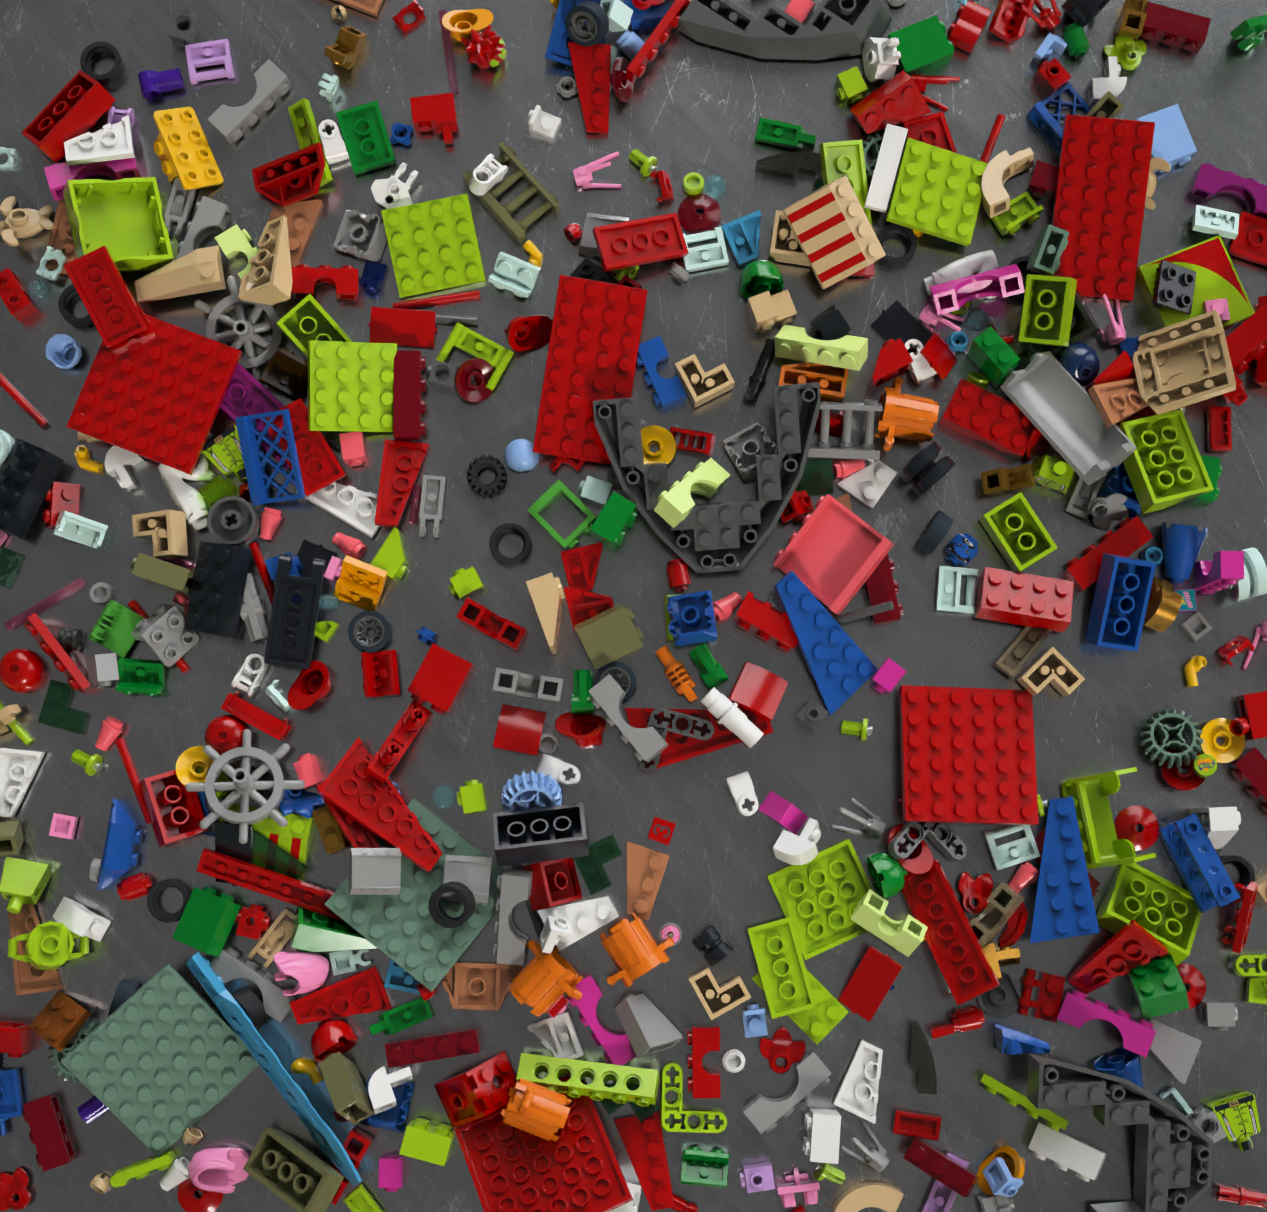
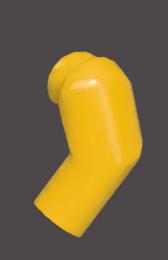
(535, 254)
(84, 460)
(1192, 668)
(307, 1067)

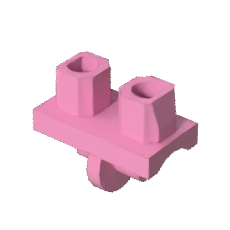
(809, 1190)

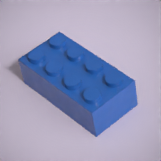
(1120, 602)

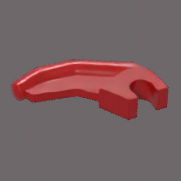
(1015, 927)

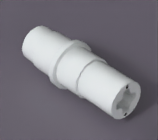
(731, 717)

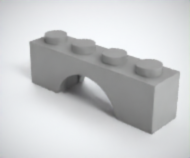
(232, 121)
(209, 218)
(609, 696)
(511, 943)
(231, 966)
(765, 1111)

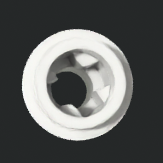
(175, 1174)

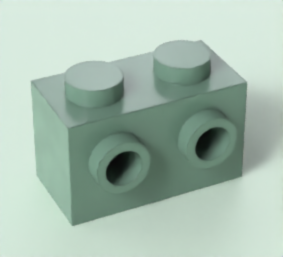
(1048, 250)

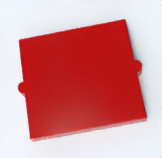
(938, 355)

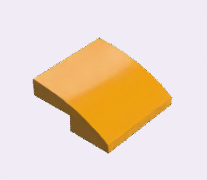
(360, 584)

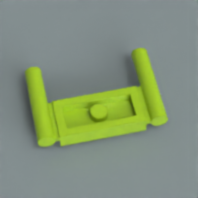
(477, 347)

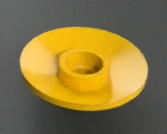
(663, 440)
(1231, 746)
(189, 762)

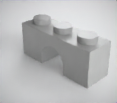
(528, 685)

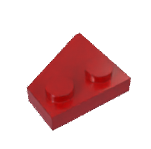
(582, 565)
(585, 604)

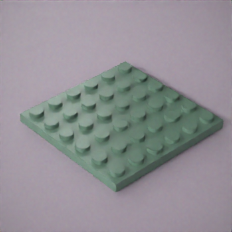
(402, 922)
(161, 1060)

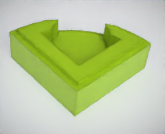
(325, 630)

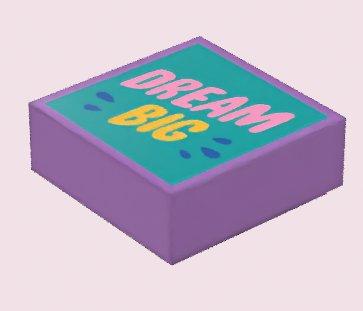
(1188, 601)

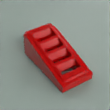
(709, 447)

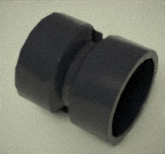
(712, 945)

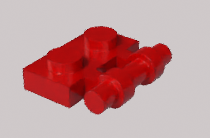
(1048, 995)

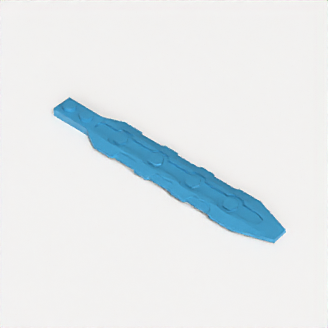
(273, 1067)

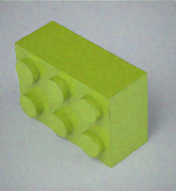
(1047, 310)
(309, 322)
(1018, 533)

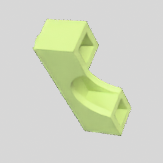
(845, 352)
(704, 480)

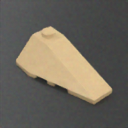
(271, 270)
(188, 275)

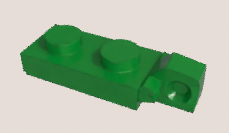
(783, 134)
(402, 1017)

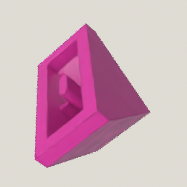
(783, 812)

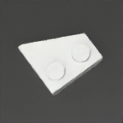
(868, 483)
(558, 1036)

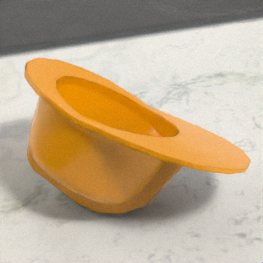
(462, 21)
(1011, 1158)

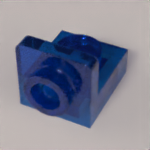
(373, 277)

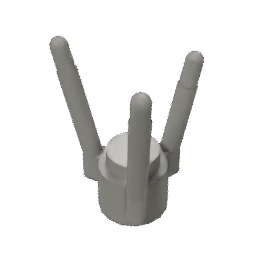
(872, 826)
(874, 1158)

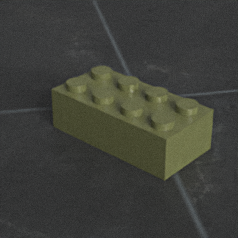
(293, 1172)

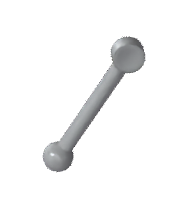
(991, 321)

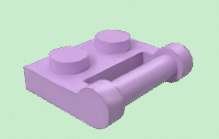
(209, 54)

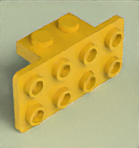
(185, 149)

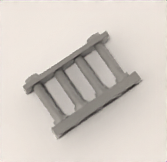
(846, 449)

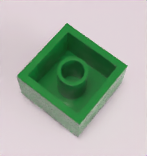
(613, 521)
(1158, 988)

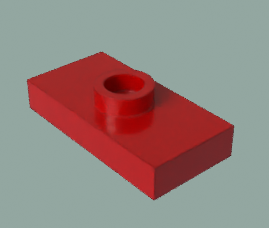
(1219, 428)
(916, 1125)

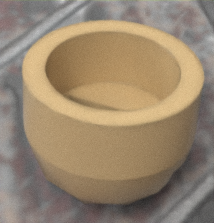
(333, 13)
(192, 1136)
(100, 1183)

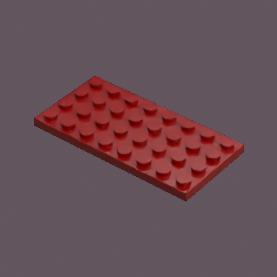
(1102, 202)
(587, 360)

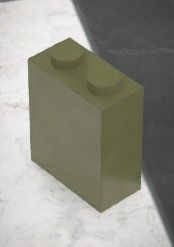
(162, 573)
(609, 635)
(346, 1088)

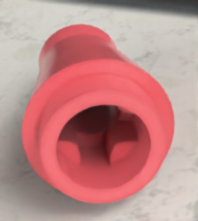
(846, 467)
(269, 522)
(349, 545)
(725, 607)
(109, 731)
(1024, 877)

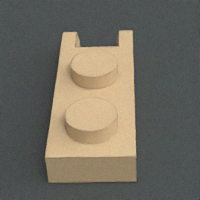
(275, 938)

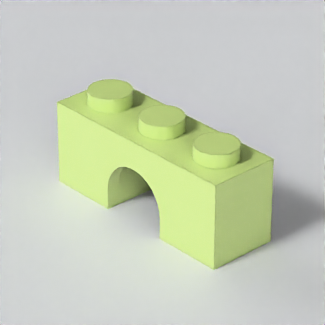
(235, 245)
(901, 935)

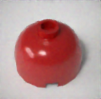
(22, 670)
(225, 733)
(332, 1038)

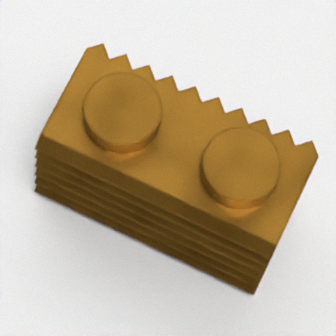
(331, 834)

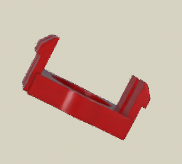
(413, 8)
(665, 184)
(1226, 653)

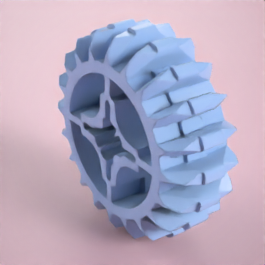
(530, 792)

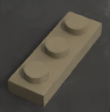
(1022, 650)

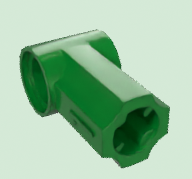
(710, 671)
(580, 698)

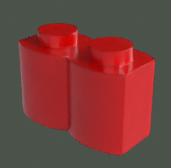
(968, 26)

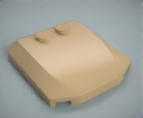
(1184, 363)

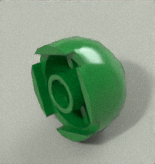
(760, 277)
(886, 873)

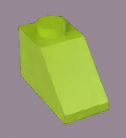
(392, 556)

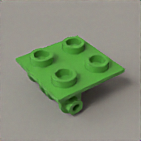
(115, 628)

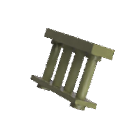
(504, 212)

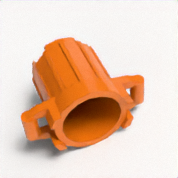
(905, 416)
(633, 950)
(545, 980)
(536, 1109)

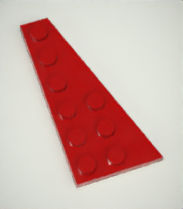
(684, 747)
(378, 807)

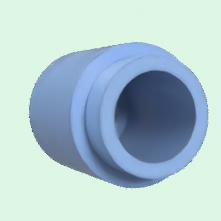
(630, 43)

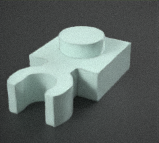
(346, 961)

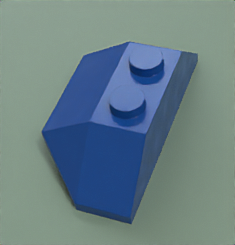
(120, 846)

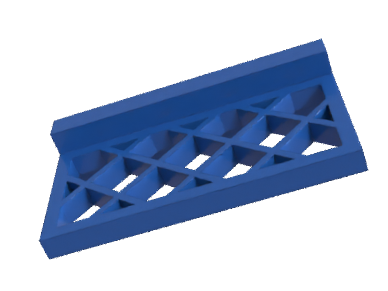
(1048, 122)
(255, 459)

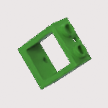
(550, 496)

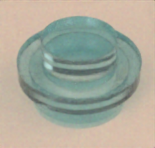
(715, 185)
(443, 797)

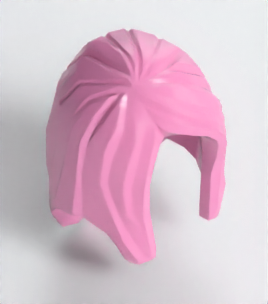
(306, 967)
(218, 1168)

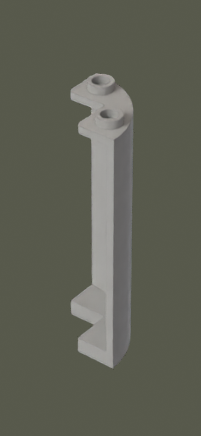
(1067, 417)

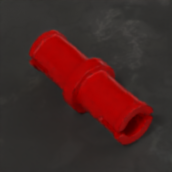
(1241, 1196)

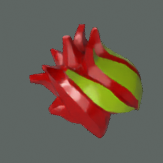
(485, 48)

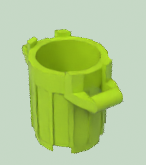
(48, 946)

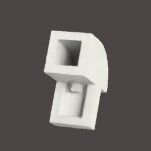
(1111, 82)
(118, 463)
(798, 849)
(81, 920)
(381, 1087)

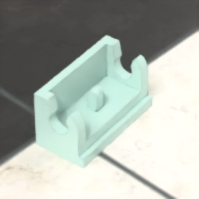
(80, 529)

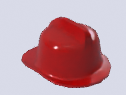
(528, 332)
(309, 686)
(583, 728)
(920, 859)

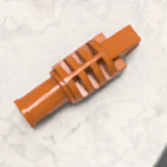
(677, 674)

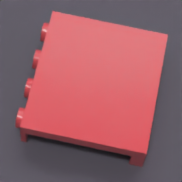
(833, 553)

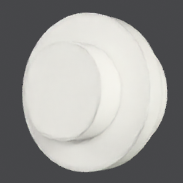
(733, 1060)

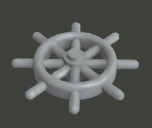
(243, 330)
(244, 785)

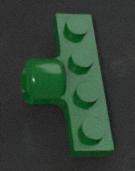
(1252, 31)

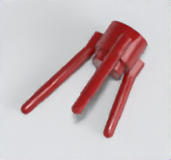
(1048, 17)
(922, 80)

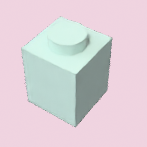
(618, 14)
(595, 491)

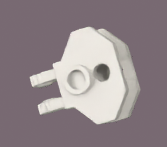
(880, 58)
(394, 188)

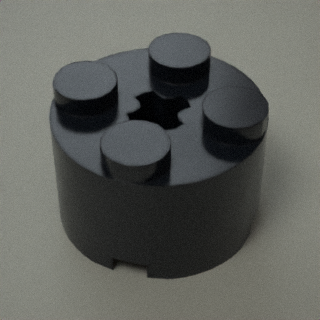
(1083, 10)
(829, 325)

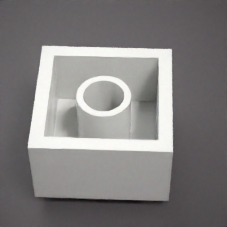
(822, 1135)

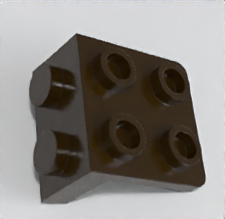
(286, 373)

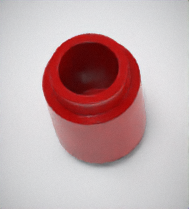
(678, 575)
(134, 886)
(967, 1019)

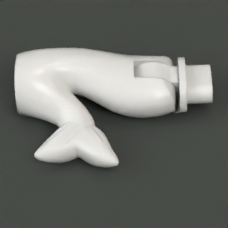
(962, 268)
(186, 497)

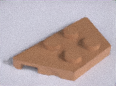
(301, 222)
(479, 984)

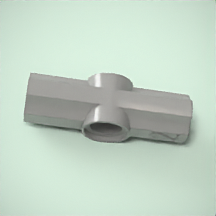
(253, 612)

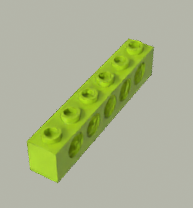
(647, 1079)

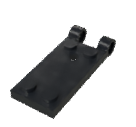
(294, 624)

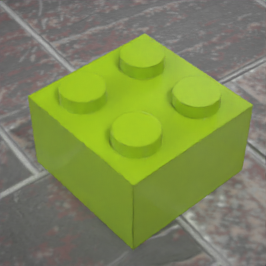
(428, 1141)

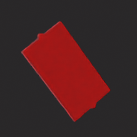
(402, 326)
(870, 983)

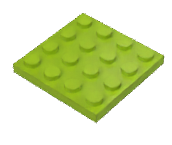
(937, 192)
(433, 245)
(350, 386)
(822, 897)

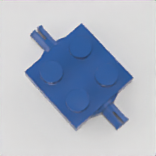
(10, 1097)

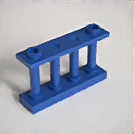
(1198, 863)

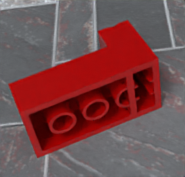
(1244, 345)

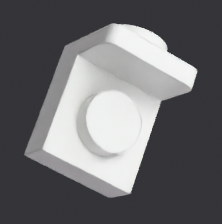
(543, 123)
(551, 932)

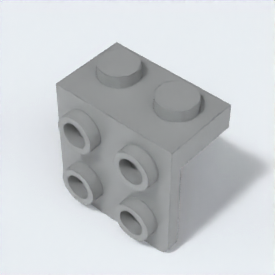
(166, 634)

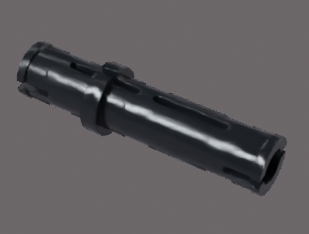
(758, 378)

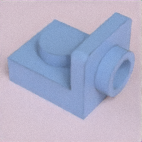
(1051, 44)
(754, 1020)
(1000, 1178)

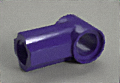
(154, 83)
(91, 1109)

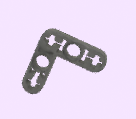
(662, 730)
(927, 829)

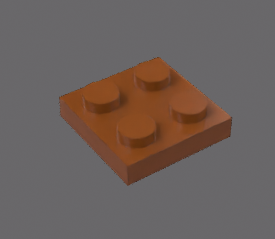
(59, 1020)

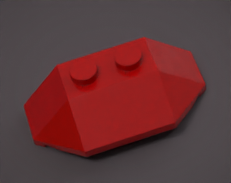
(291, 176)

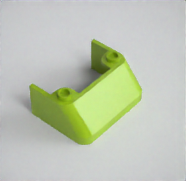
(1096, 819)

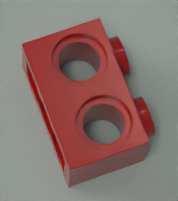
(15, 296)

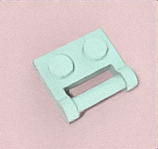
(706, 255)
(949, 589)
(1013, 851)

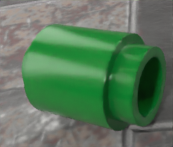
(1076, 40)

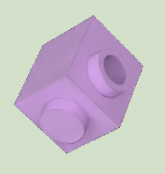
(757, 1177)

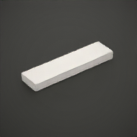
(886, 168)

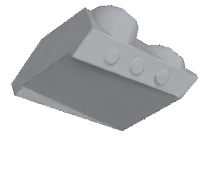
(361, 236)
(587, 244)
(745, 445)
(375, 871)
(470, 871)

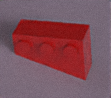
(890, 104)
(766, 621)

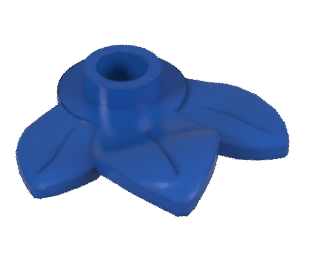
(300, 802)

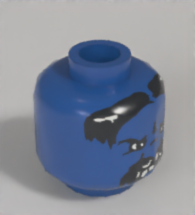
(961, 549)

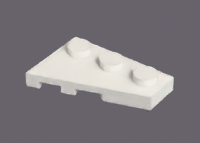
(16, 774)

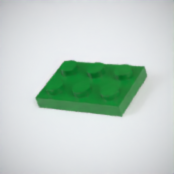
(365, 137)

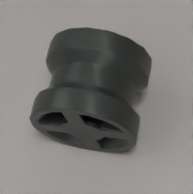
(70, 638)

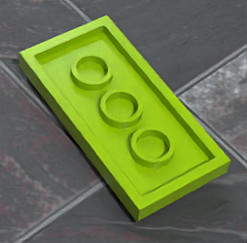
(848, 160)
(781, 967)
(818, 1020)

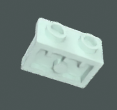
(1215, 222)
(514, 275)

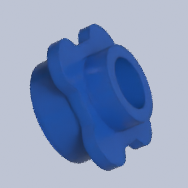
(401, 128)
(426, 635)

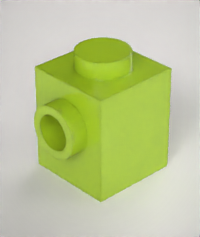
(851, 86)
(465, 583)
(472, 797)

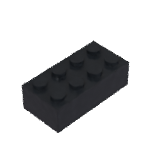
(24, 485)
(217, 589)
(540, 834)

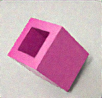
(887, 676)
(391, 1172)

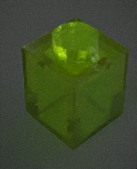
(218, 489)

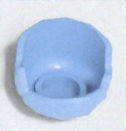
(63, 351)
(519, 455)

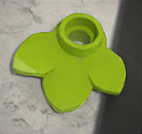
(1127, 50)

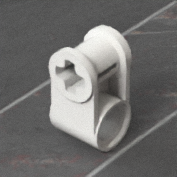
(333, 144)
(486, 175)
(920, 368)
(250, 676)
(557, 768)
(741, 790)

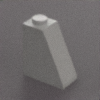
(645, 1025)
(1174, 1050)

